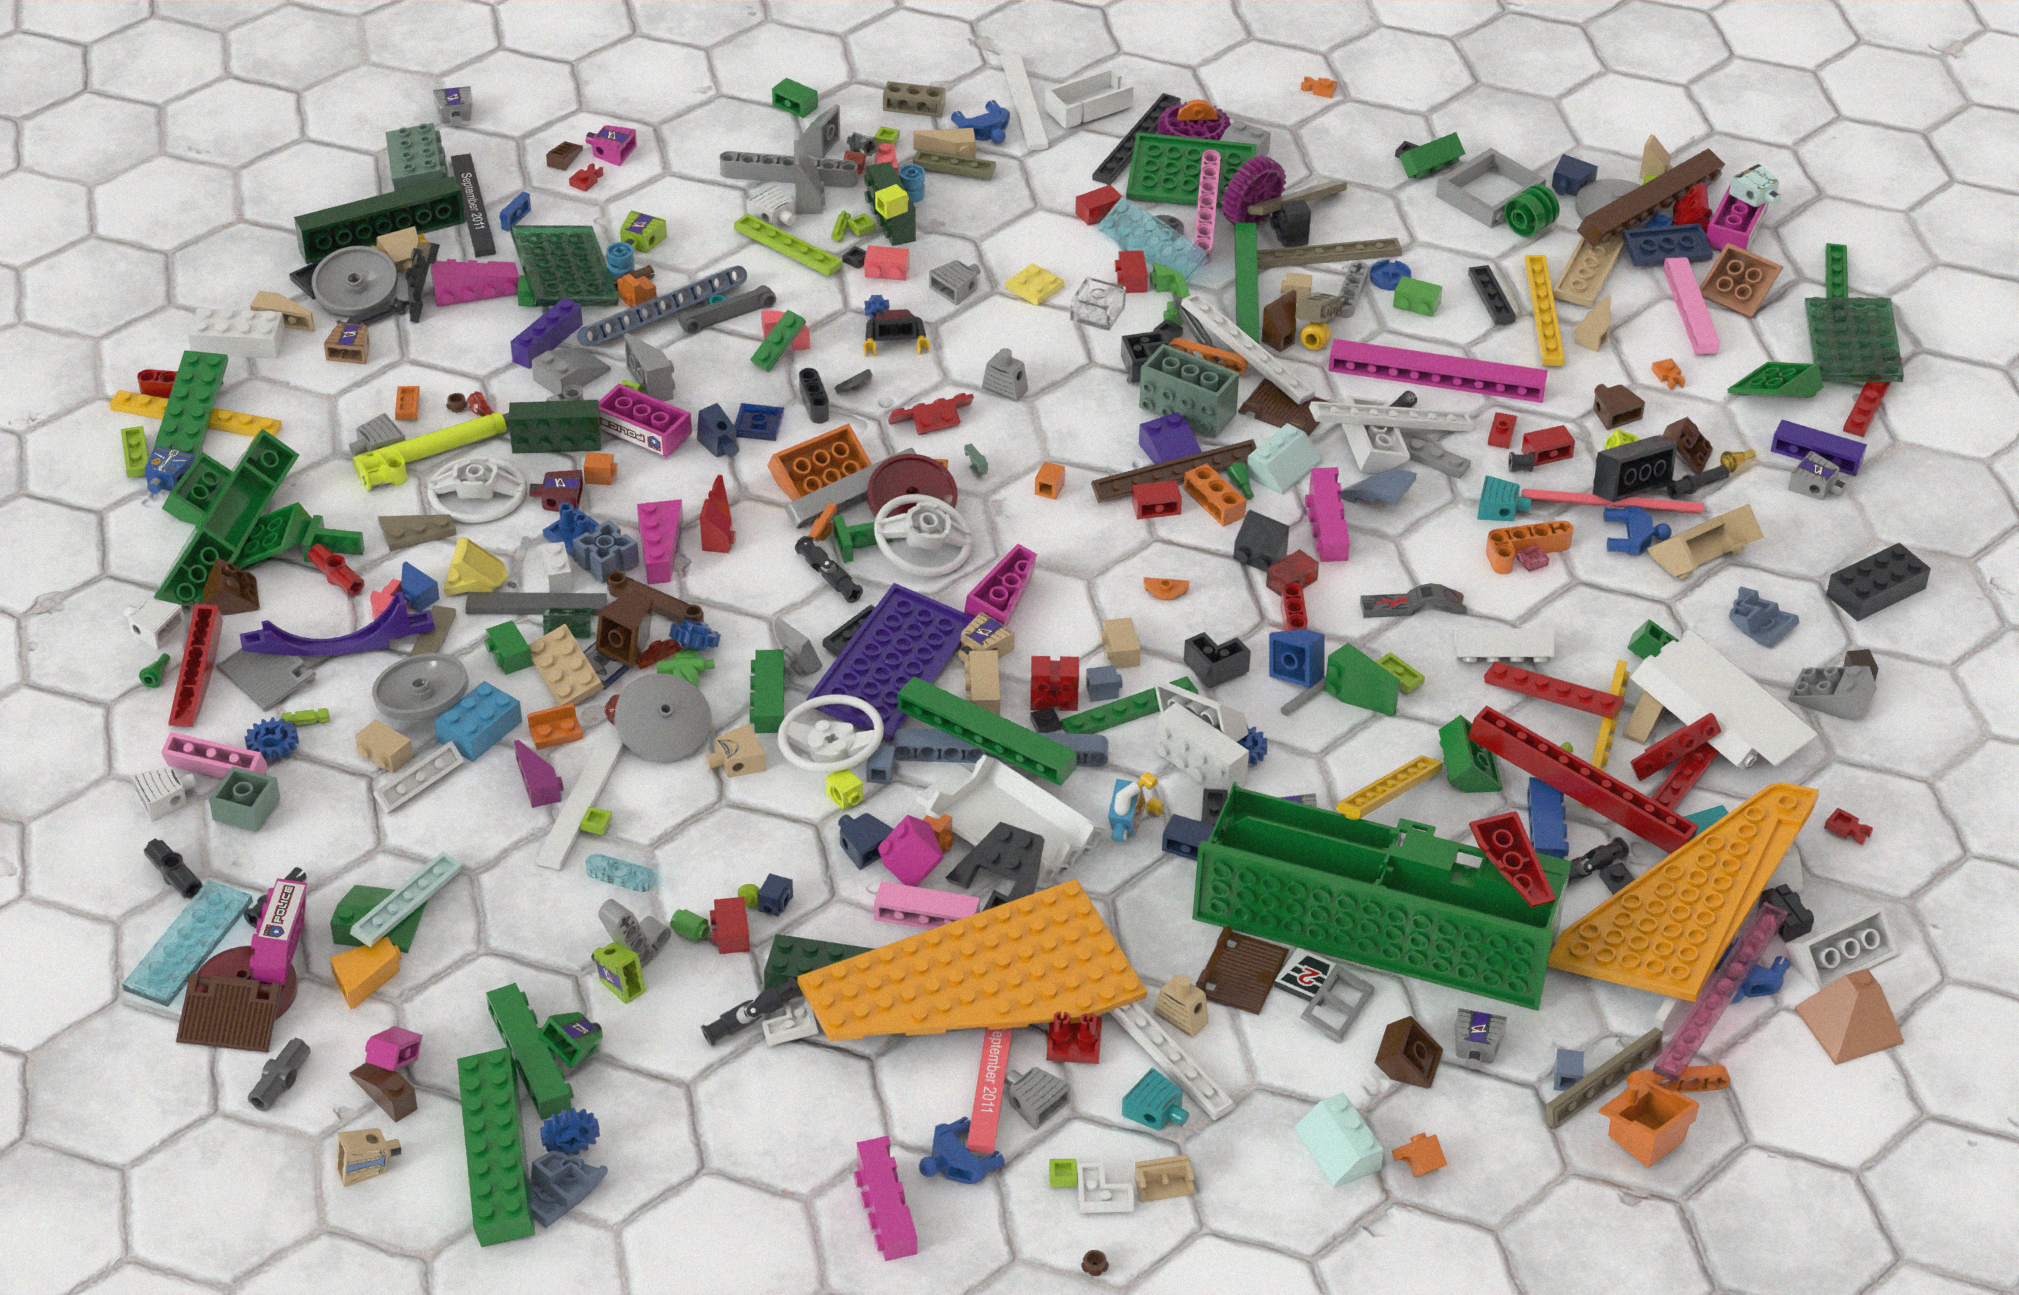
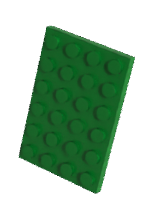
(1170, 167)

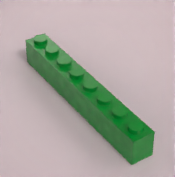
(987, 731)

